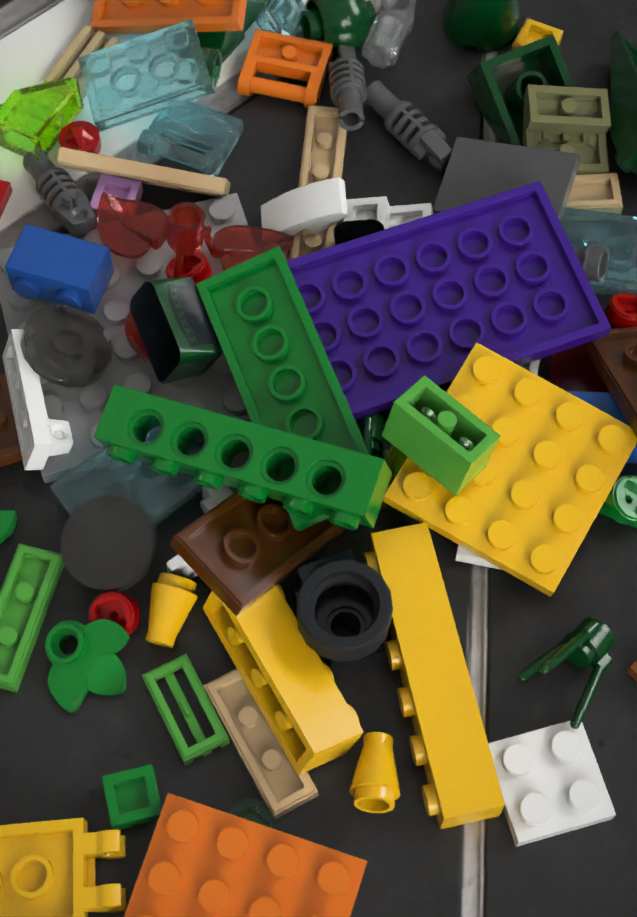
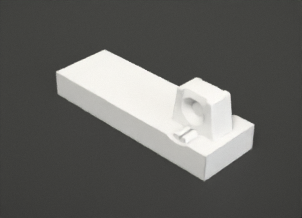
(36, 433)

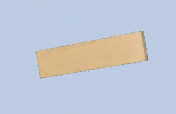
(143, 172)

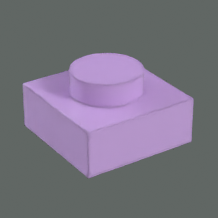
(117, 187)

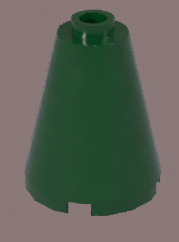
(482, 23)

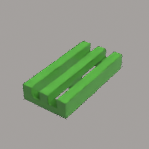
(203, 746)

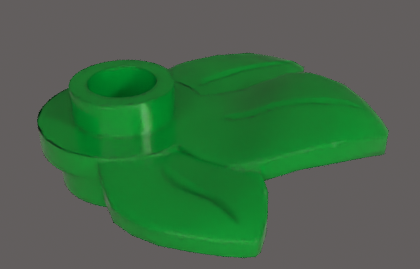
(91, 666)

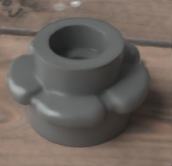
(594, 261)

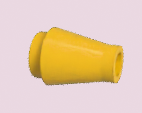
(169, 608)
(375, 777)

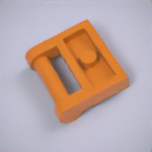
(287, 58)

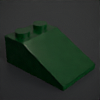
(502, 82)

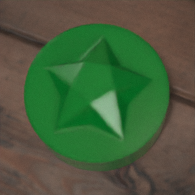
(622, 500)

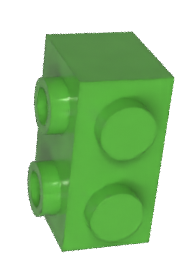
(440, 435)

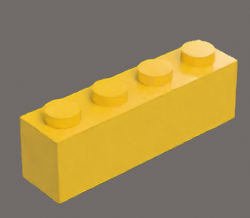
(287, 680)

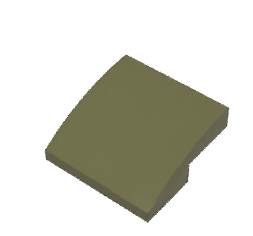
(569, 122)

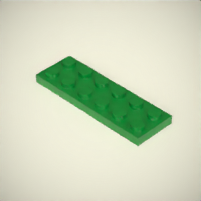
(279, 359)

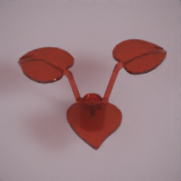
(135, 226)

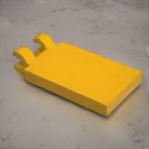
(52, 869)

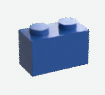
(59, 269)

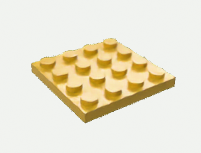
(540, 481)

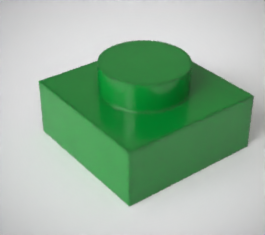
(132, 797)

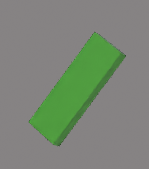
(23, 608)

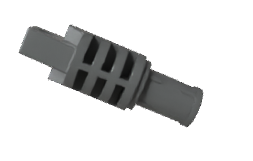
(348, 88)
(409, 126)
(60, 194)

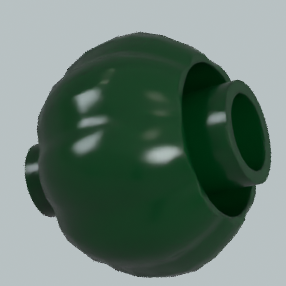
(337, 22)

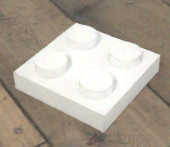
(550, 782)

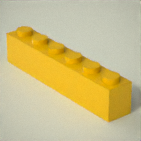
(435, 681)

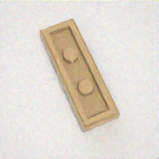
(258, 746)

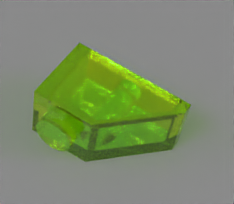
(36, 115)

